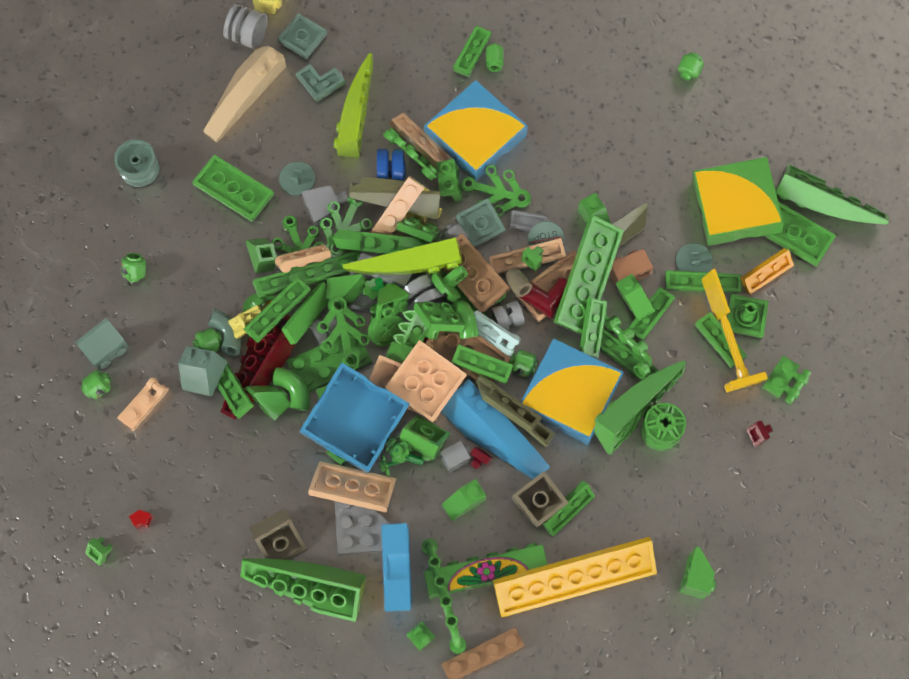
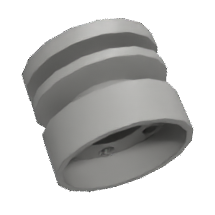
(245, 26)

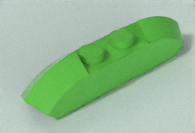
(374, 242)

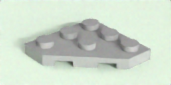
(358, 529)

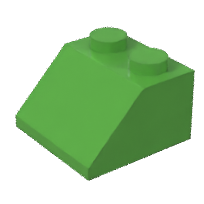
(698, 575)

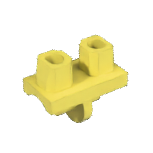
(242, 320)

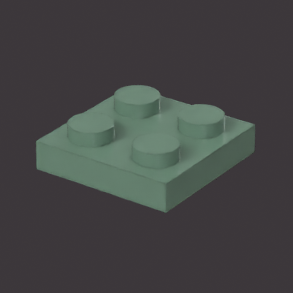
(302, 36)
(480, 223)

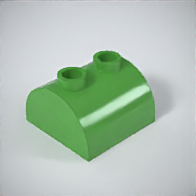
(424, 438)

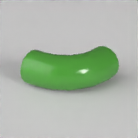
(468, 318)
(295, 386)

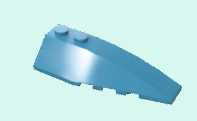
(492, 430)

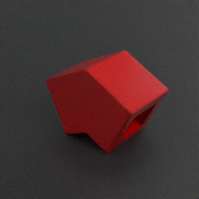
(141, 518)

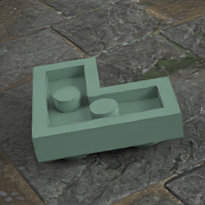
(320, 86)

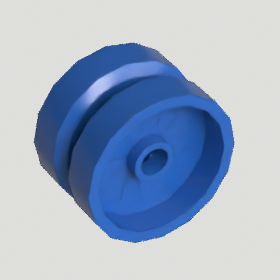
(391, 168)

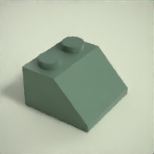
(102, 344)
(200, 370)

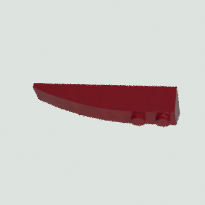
(261, 361)

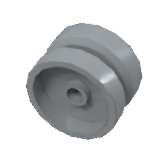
(423, 290)

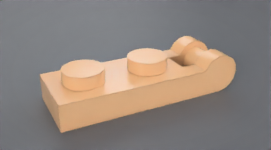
(302, 257)
(142, 404)

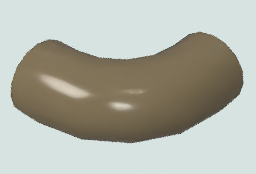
(518, 282)

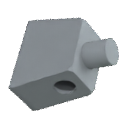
(317, 201)

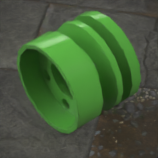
(654, 432)

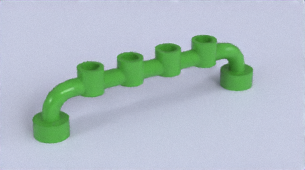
(642, 369)
(457, 643)

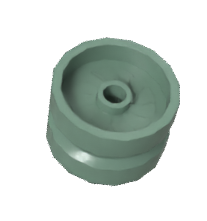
(137, 163)

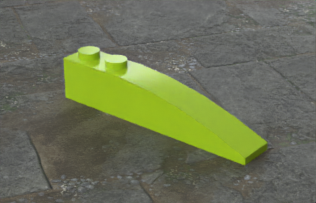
(413, 260)

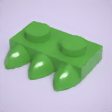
(413, 330)

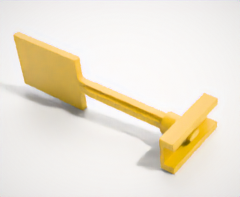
(720, 310)

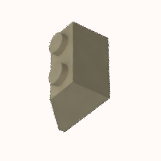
(539, 499)
(277, 537)

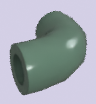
(219, 321)

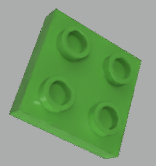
(419, 230)
(747, 315)
(438, 318)

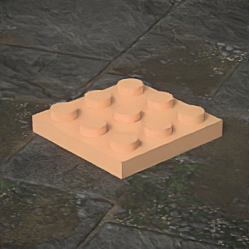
(426, 381)

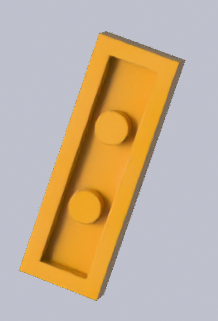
(767, 271)

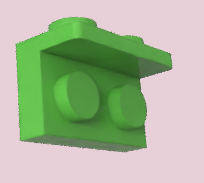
(449, 179)

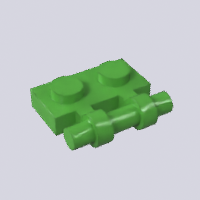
(781, 376)

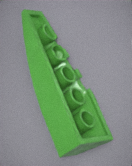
(623, 414)

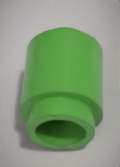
(494, 57)

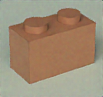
(634, 263)

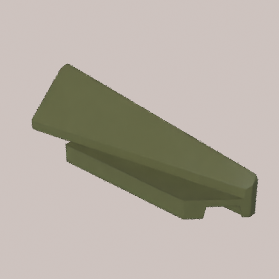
(382, 192)
(632, 223)
(514, 410)

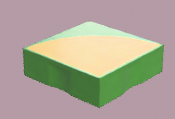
(737, 201)

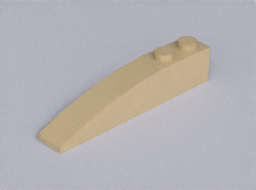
(244, 89)

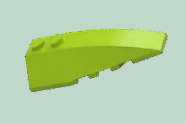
(354, 112)

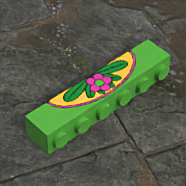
(483, 571)

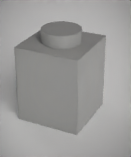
(455, 456)

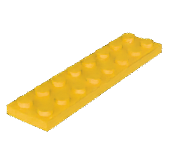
(575, 576)

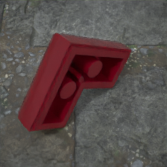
(545, 301)

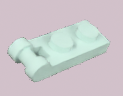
(496, 334)

